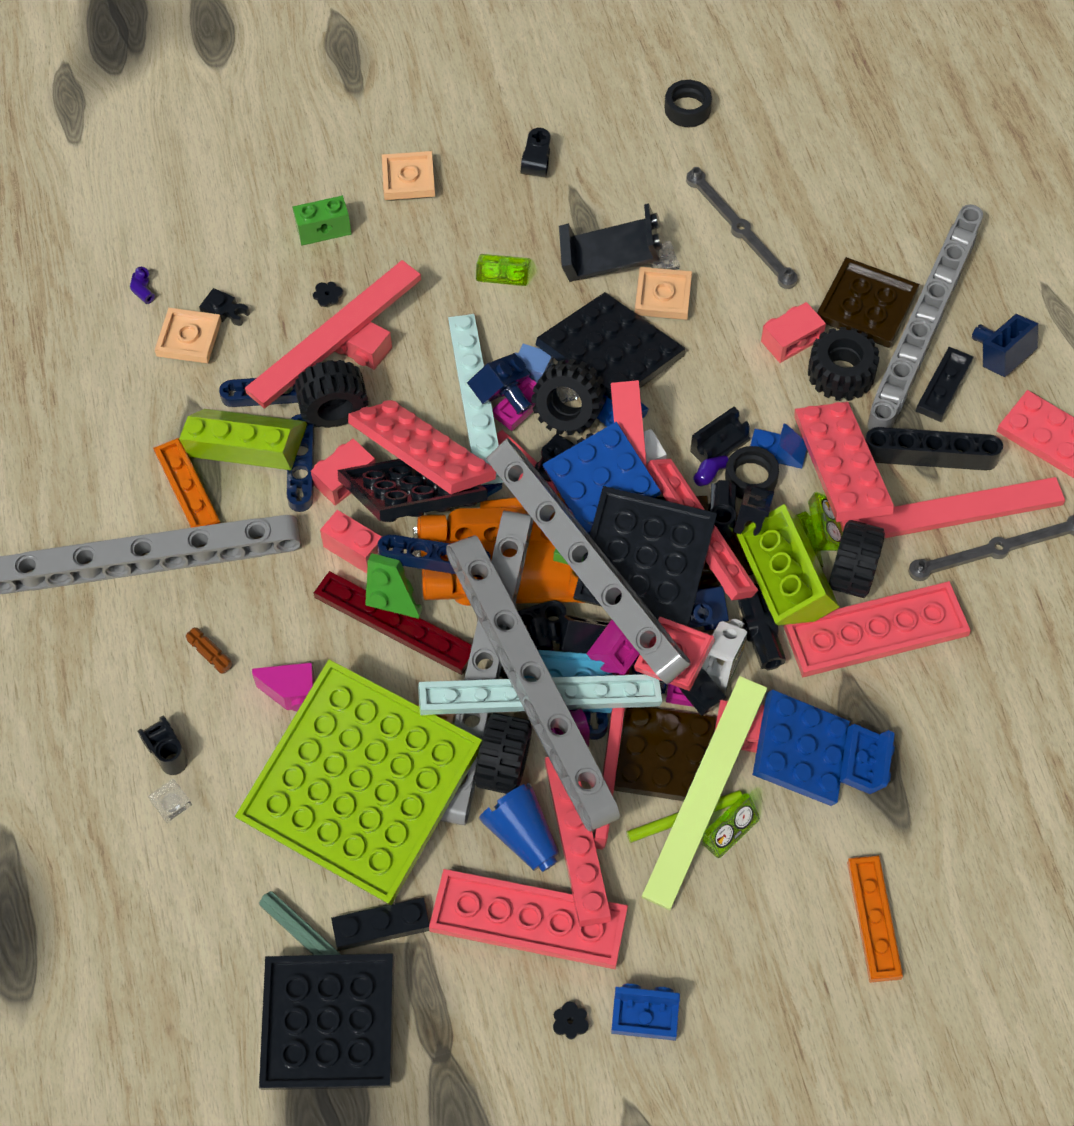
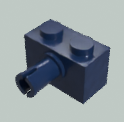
(1008, 345)
(502, 379)
(709, 608)

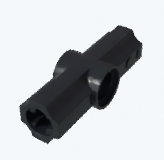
(762, 631)

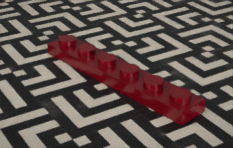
(407, 630)

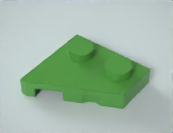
(389, 588)

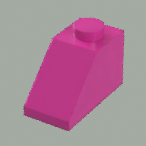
(286, 683)

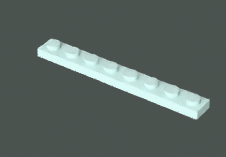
(468, 362)
(500, 696)

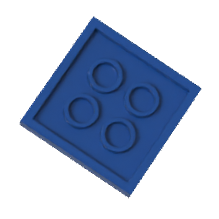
(594, 463)
(801, 748)

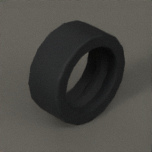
(685, 89)
(754, 455)

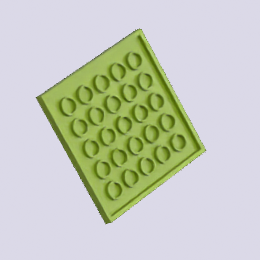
(359, 781)

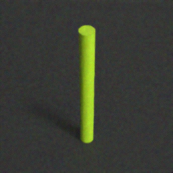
(667, 822)

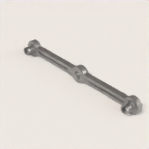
(786, 276)
(921, 569)

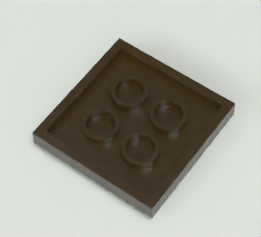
(868, 301)
(661, 751)

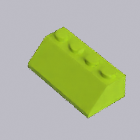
(242, 438)
(787, 569)

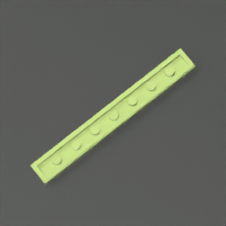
(704, 793)

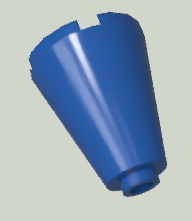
(523, 827)

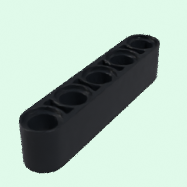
(945, 445)

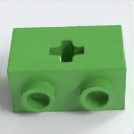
(322, 220)

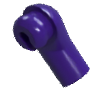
(139, 285)
(709, 469)

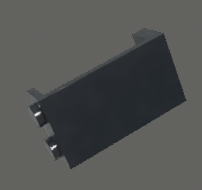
(610, 247)

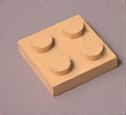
(408, 175)
(663, 293)
(188, 335)

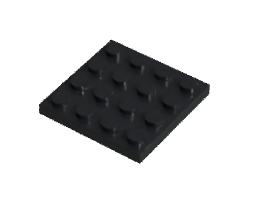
(612, 342)
(397, 490)
(655, 549)
(327, 1022)

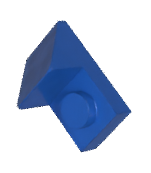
(786, 447)

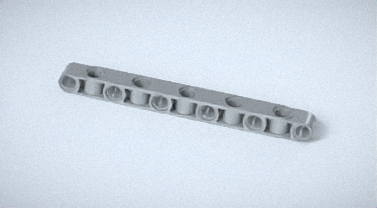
(925, 318)
(512, 534)
(165, 552)
(597, 570)
(540, 698)

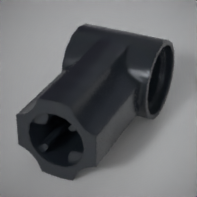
(723, 503)

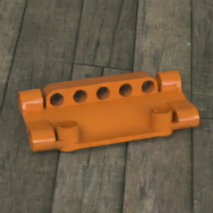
(541, 576)

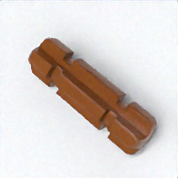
(209, 650)

